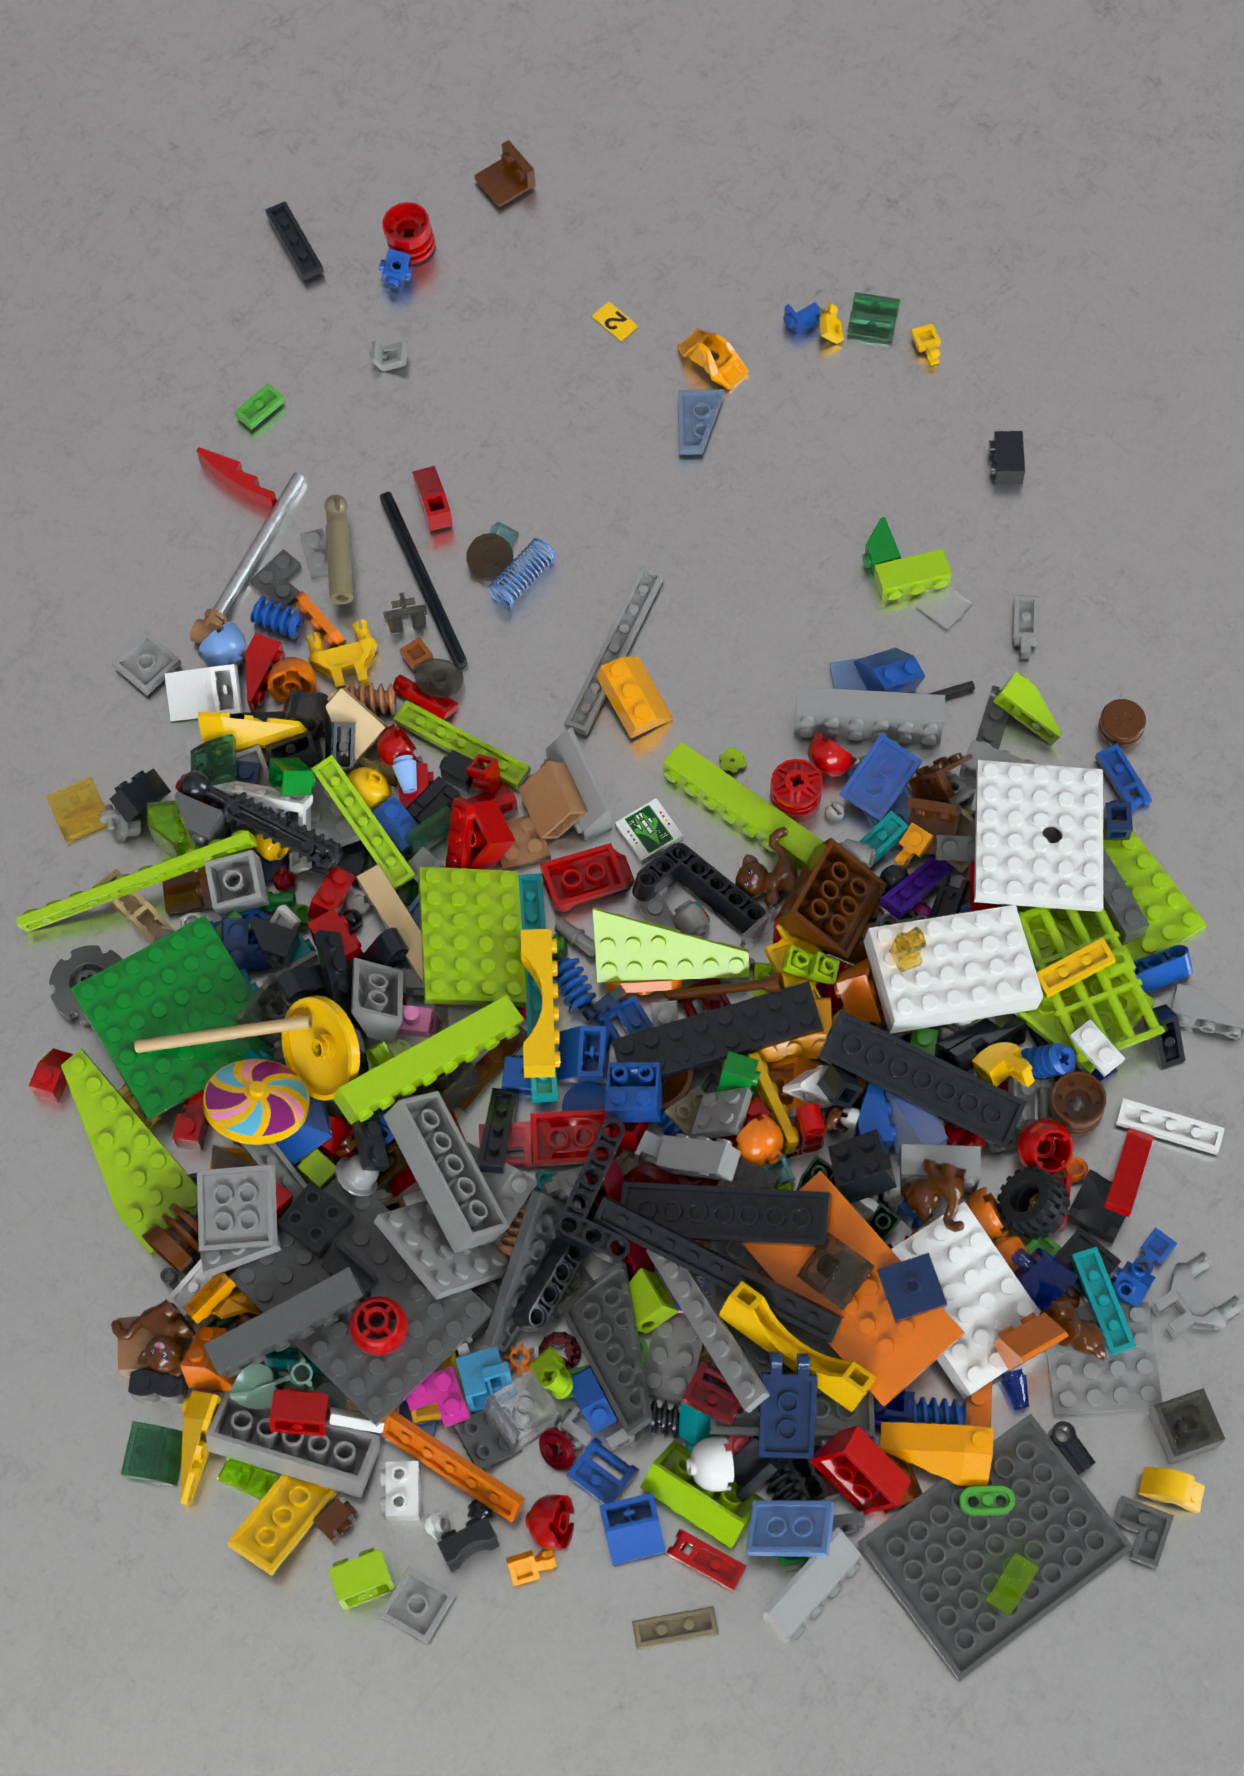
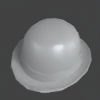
(354, 1179)

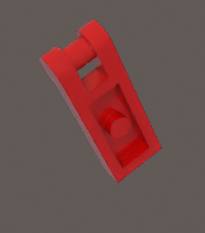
(707, 1560)

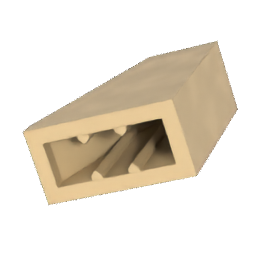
(368, 727)

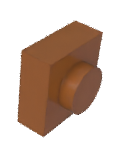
(416, 653)

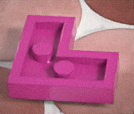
(443, 1390)

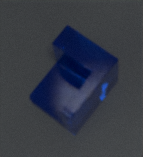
(898, 1410)

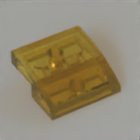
(77, 810)

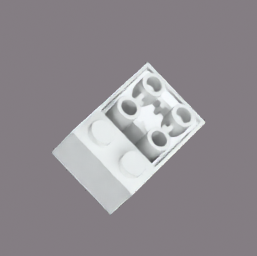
(203, 691)

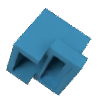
(482, 1376)

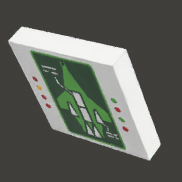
(648, 830)

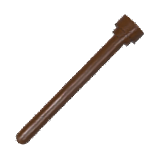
(773, 982)

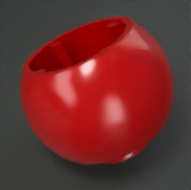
(1055, 1149)
(368, 1310)

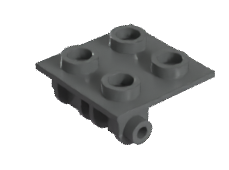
(483, 1441)

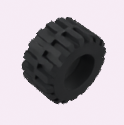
(1045, 1214)

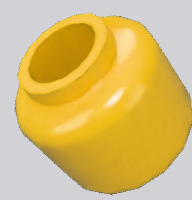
(268, 850)

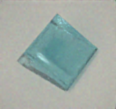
(505, 532)

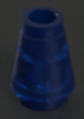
(1016, 1388)

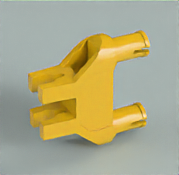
(345, 659)

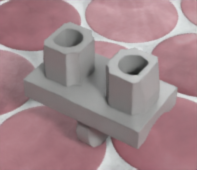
(123, 828)

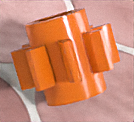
(514, 1355)

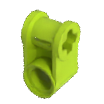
(552, 1373)

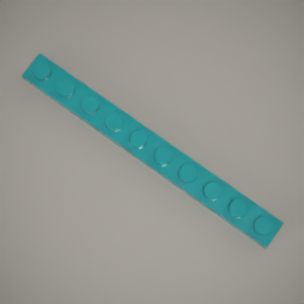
(533, 917)

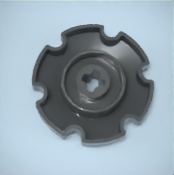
(67, 973)

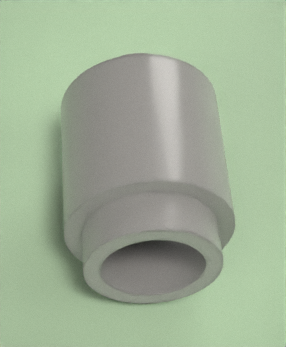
(861, 851)

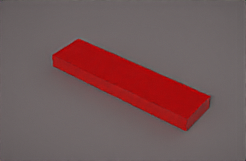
(1128, 1172)

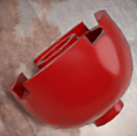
(393, 744)
(829, 756)
(549, 1521)

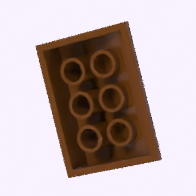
(831, 900)

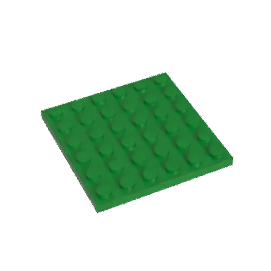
(166, 990)

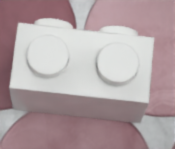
(402, 1491)

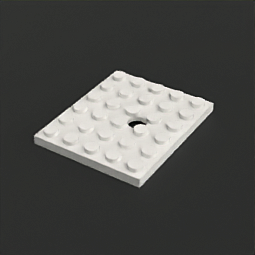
(1012, 854)

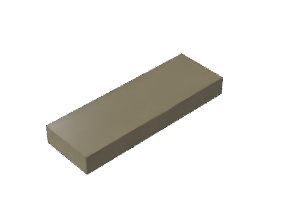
(675, 1628)

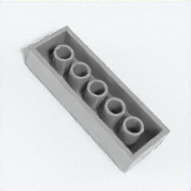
(868, 714)
(446, 1171)
(335, 1461)

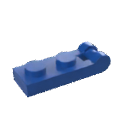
(1123, 776)

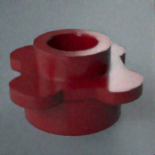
(284, 879)

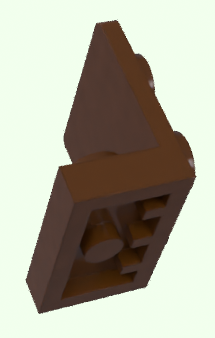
(507, 177)
(932, 782)
(934, 817)
(187, 892)

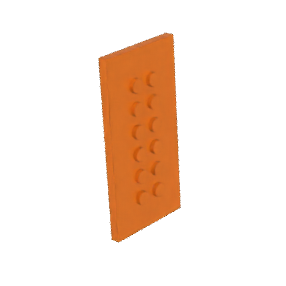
(868, 1332)

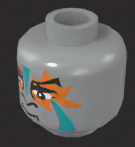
(691, 918)

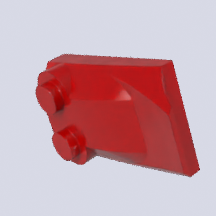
(585, 876)
(566, 1136)

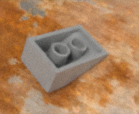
(508, 1188)

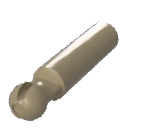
(338, 550)

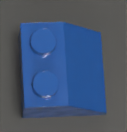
(890, 671)

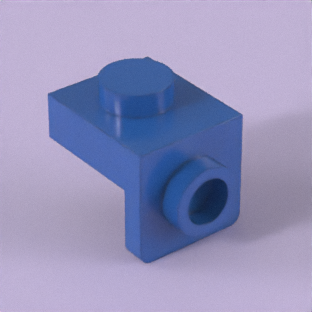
(803, 319)

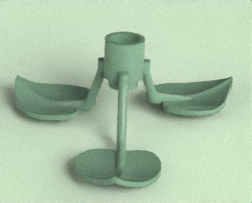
(256, 1386)

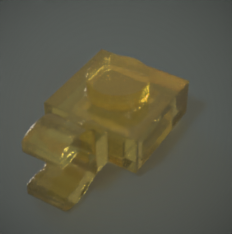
(383, 768)

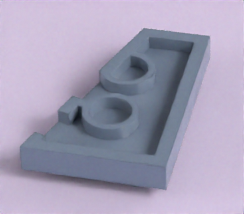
(696, 418)

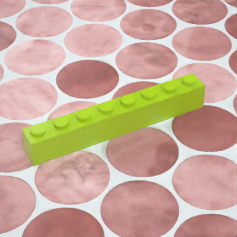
(737, 802)
(428, 1060)

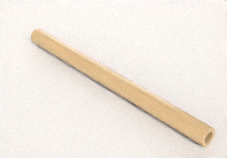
(224, 1033)

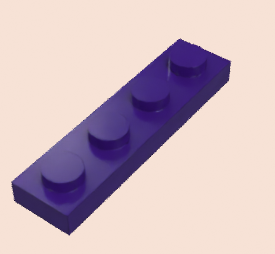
(915, 886)

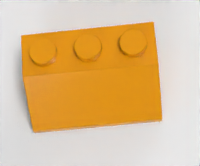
(633, 695)
(804, 1047)

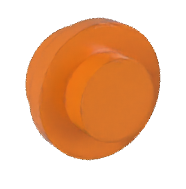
(1078, 1168)

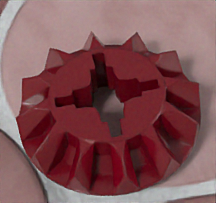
(560, 1339)
(549, 1449)

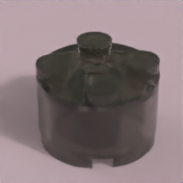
(309, 710)

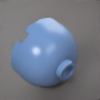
(223, 647)

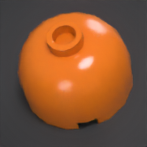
(289, 675)
(760, 1142)
(985, 1210)

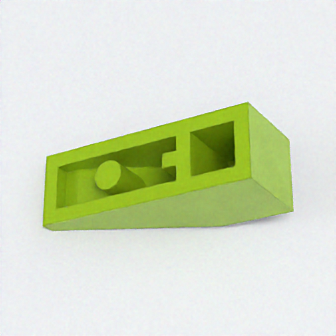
(1026, 705)

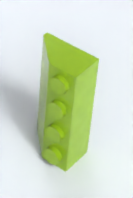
(712, 1511)

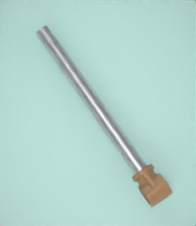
(216, 617)

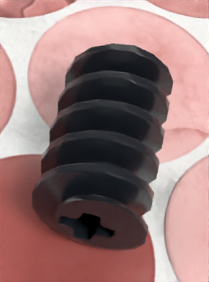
(664, 1418)
(783, 1486)

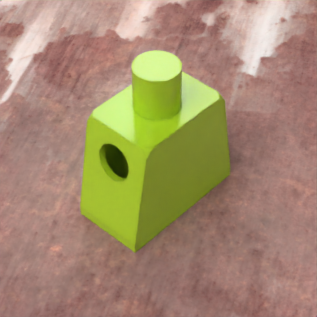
(650, 1301)

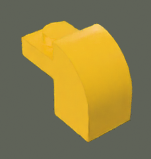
(1000, 1061)
(1171, 1486)

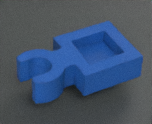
(1156, 1248)

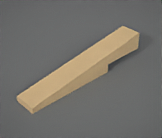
(139, 912)
(393, 913)

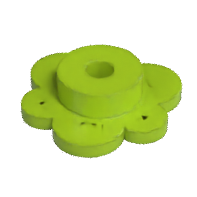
(732, 755)

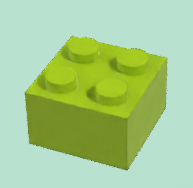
(361, 1578)

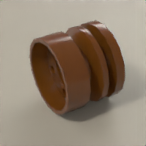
(1079, 1089)
(175, 1239)

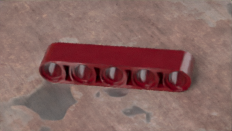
(612, 1187)

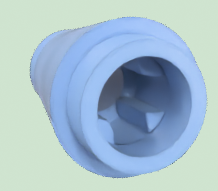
(406, 773)

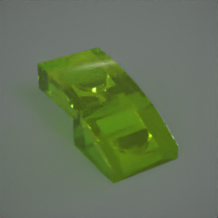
(1012, 1583)

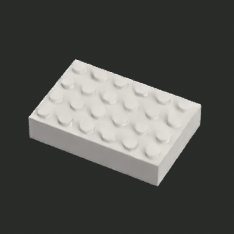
(969, 970)
(979, 1295)

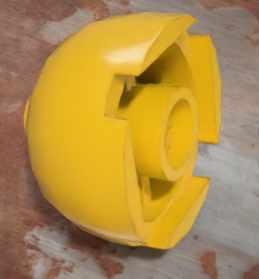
(370, 785)

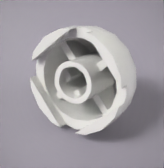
(711, 1464)

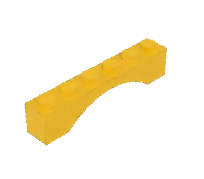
(539, 1047)
(837, 1378)

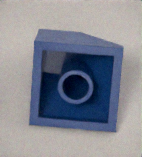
(311, 1134)

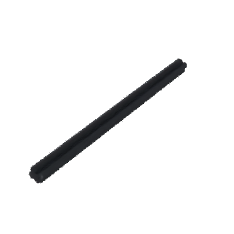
(423, 579)

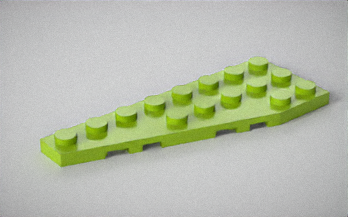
(133, 1161)

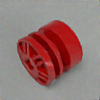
(409, 231)
(801, 801)

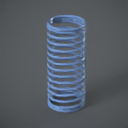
(539, 555)

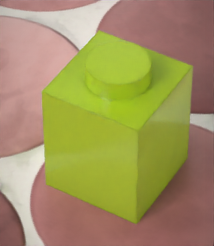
(317, 1168)

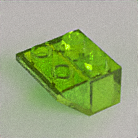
(167, 827)

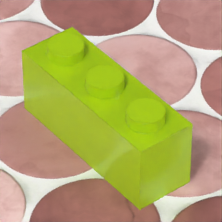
(912, 574)

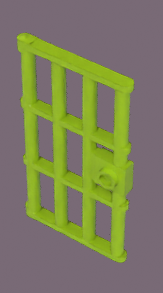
(1123, 966)

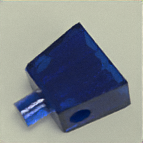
(1043, 1276)

